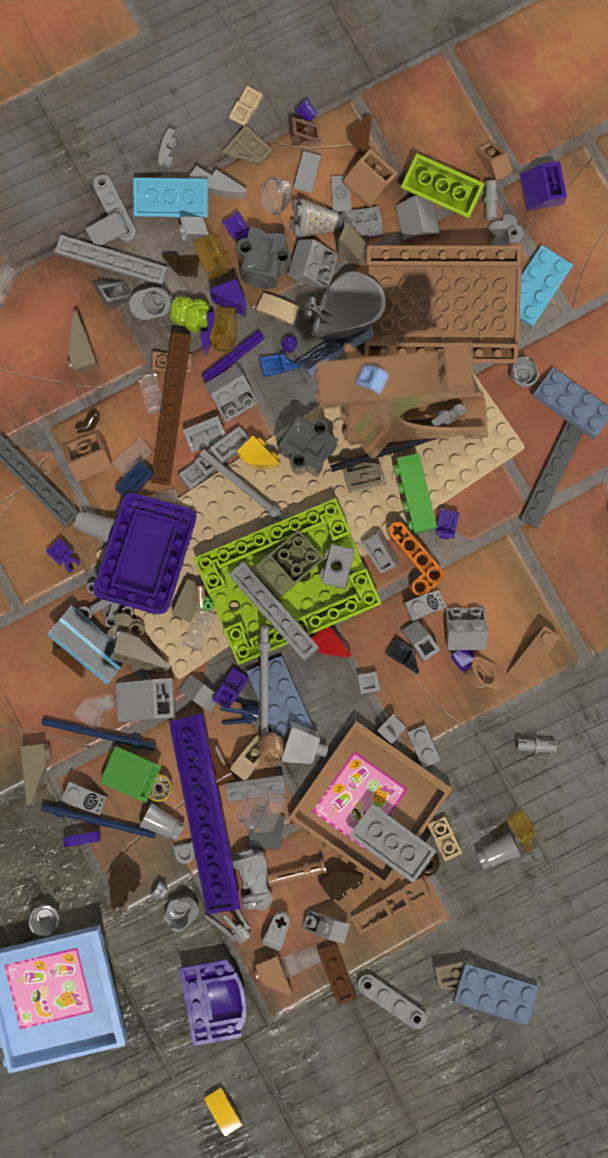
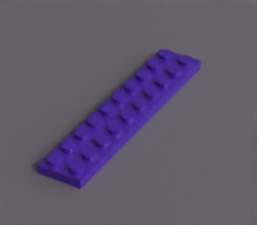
(204, 814)

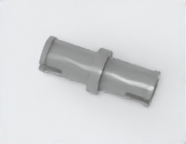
(491, 200)
(536, 745)

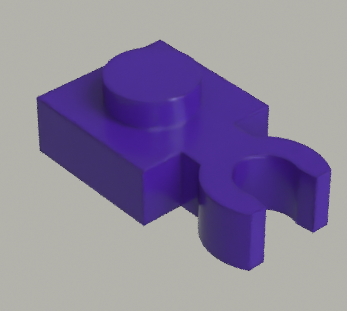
(61, 554)

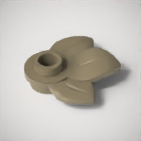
(125, 622)

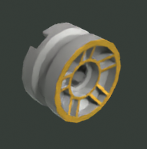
(166, 791)

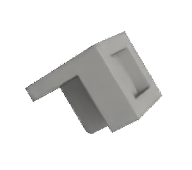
(391, 729)

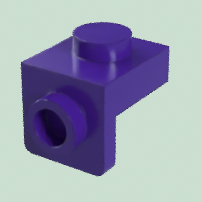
(236, 227)
(447, 523)

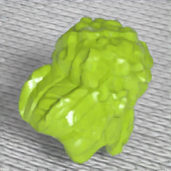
(189, 313)

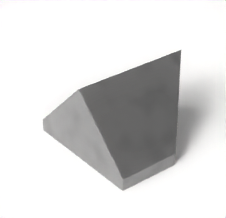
(112, 293)

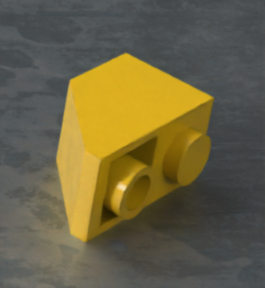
(257, 456)

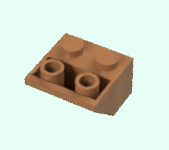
(370, 178)

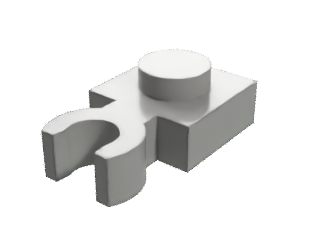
(445, 417)

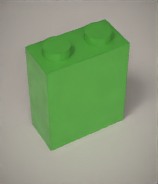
(130, 774)

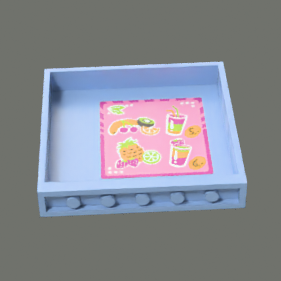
(57, 1000)

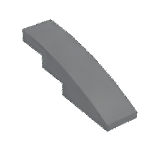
(222, 451)

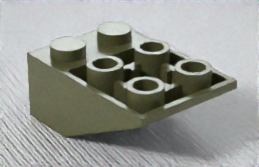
(287, 564)

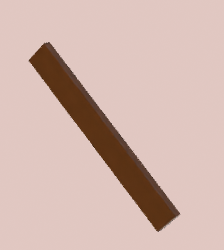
(171, 409)

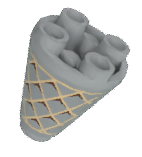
(313, 219)

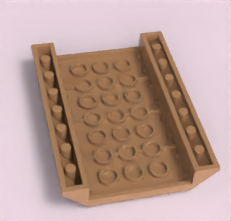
(446, 299)

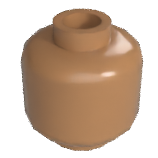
(271, 747)

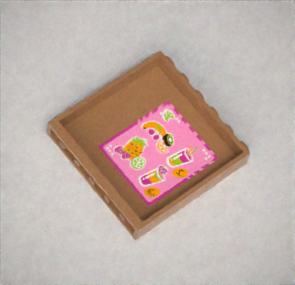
(355, 777)

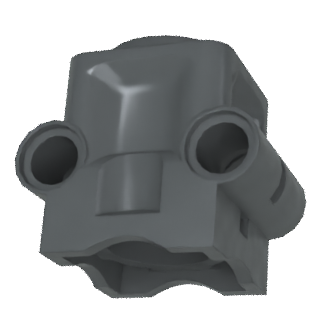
(263, 258)
(303, 444)

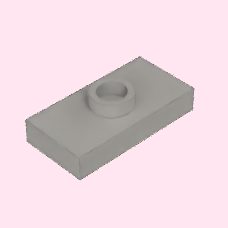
(340, 195)

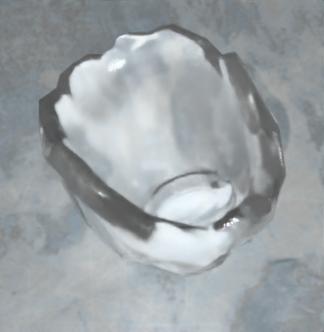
(275, 195)

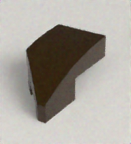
(183, 265)

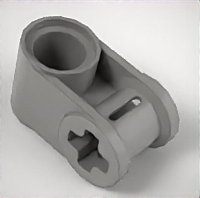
(276, 933)

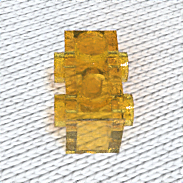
(211, 256)

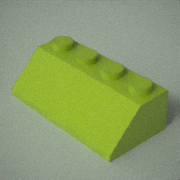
(443, 186)

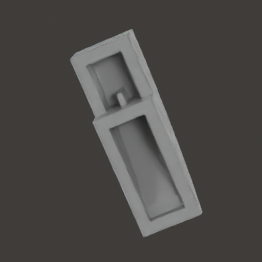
(220, 184)

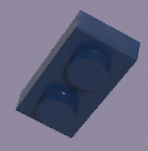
(134, 480)

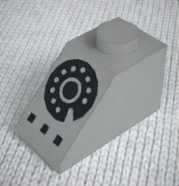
(424, 605)
(84, 798)

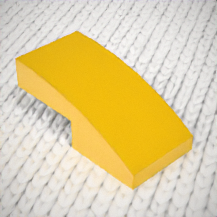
(223, 1112)

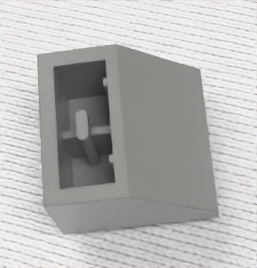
(313, 264)
(231, 393)
(466, 628)

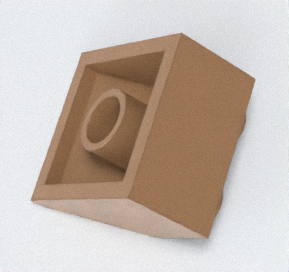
(87, 456)

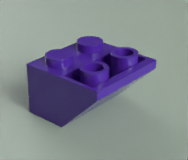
(544, 186)

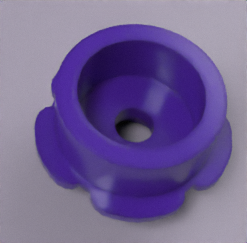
(289, 344)

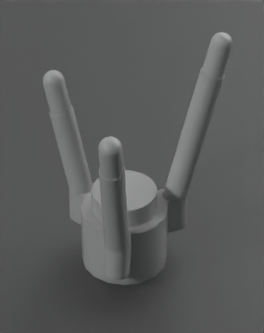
(240, 932)

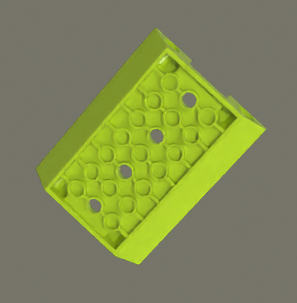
(308, 602)

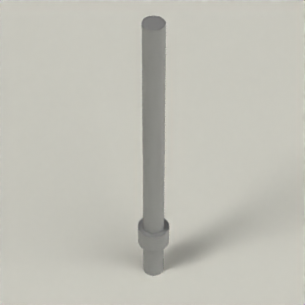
(273, 511)
(264, 647)

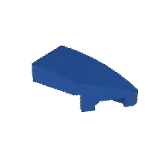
(276, 365)

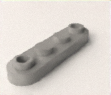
(113, 204)
(392, 1001)

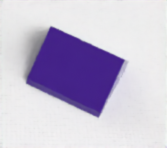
(229, 296)

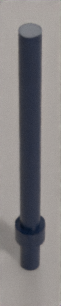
(134, 742)
(62, 812)

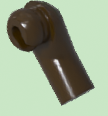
(90, 423)

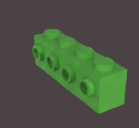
(416, 494)

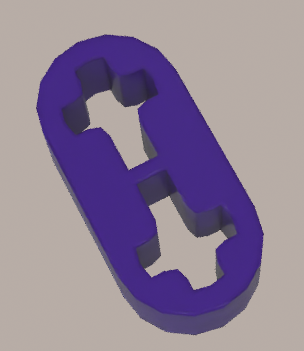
(81, 839)

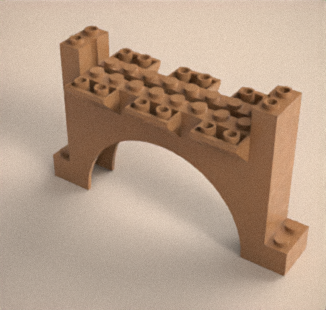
(410, 399)

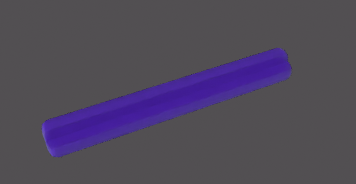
(233, 356)

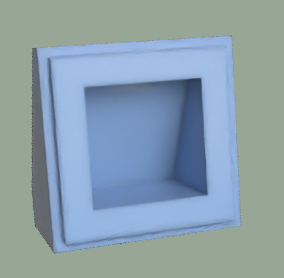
(372, 378)

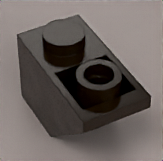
(338, 882)
(121, 883)

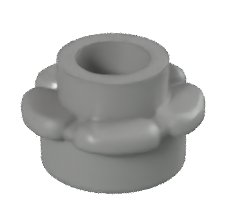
(159, 890)

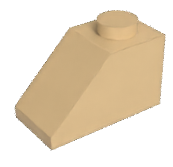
(248, 760)

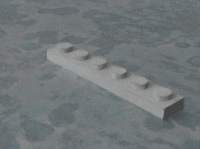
(111, 260)
(273, 611)

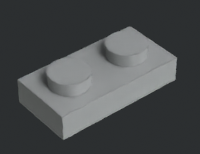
(423, 746)

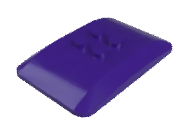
(145, 554)

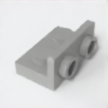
(365, 221)

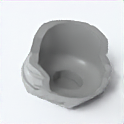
(181, 913)

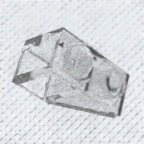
(93, 709)

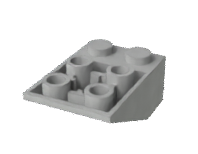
(146, 700)

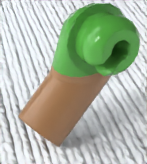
(202, 599)

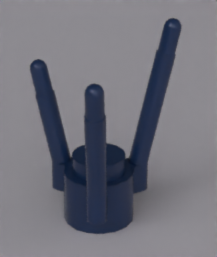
(250, 713)

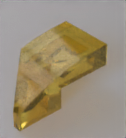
(522, 829)

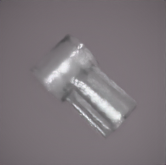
(295, 963)

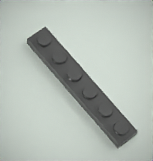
(551, 475)
(36, 484)

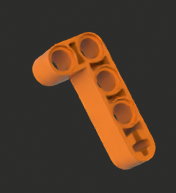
(412, 556)

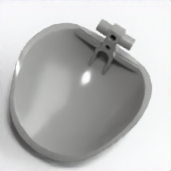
(346, 307)

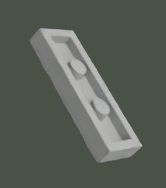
(238, 790)

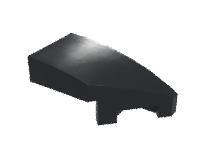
(403, 654)

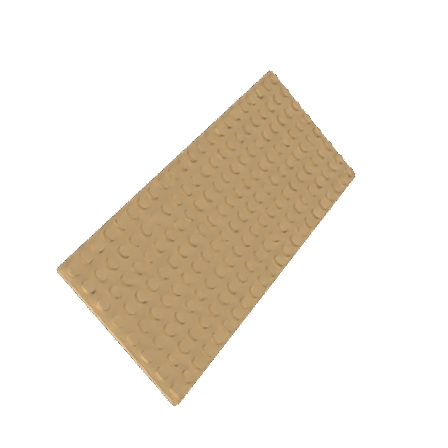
(229, 513)

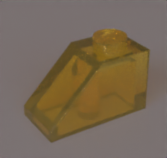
(224, 329)

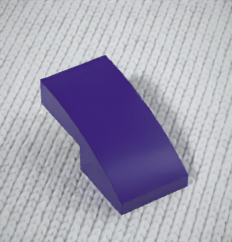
(205, 335)
(230, 688)

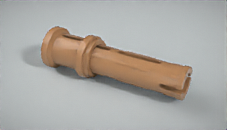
(308, 868)

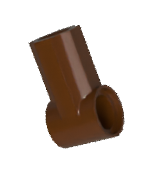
(221, 769)

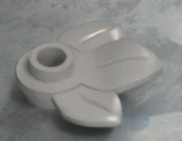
(503, 229)

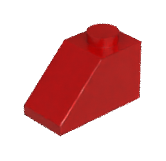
(330, 644)

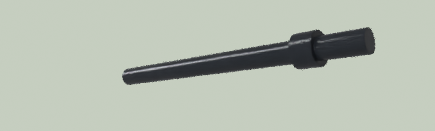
(350, 462)

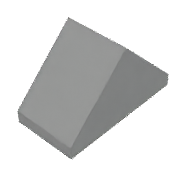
(198, 693)

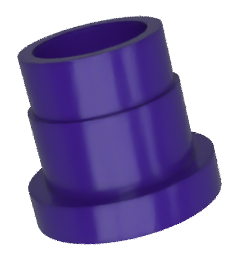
(306, 111)

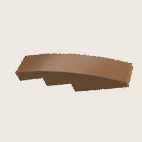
(390, 905)

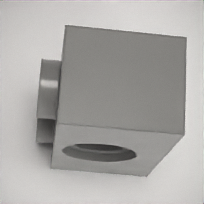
(337, 578)

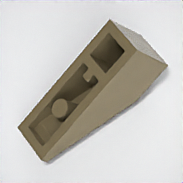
(351, 246)
(79, 348)
(135, 652)
(35, 763)

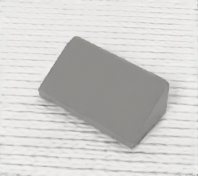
(107, 229)
(380, 552)

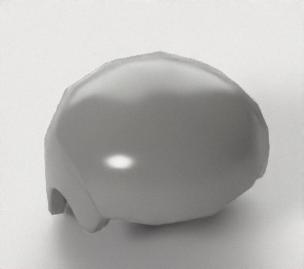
(524, 373)
(43, 920)

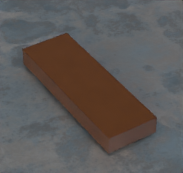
(336, 973)

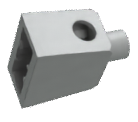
(302, 745)

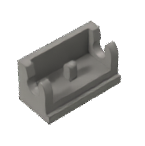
(204, 434)

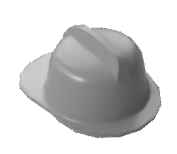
(150, 303)

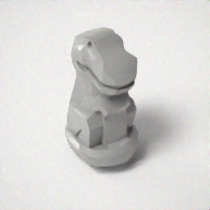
(253, 872)

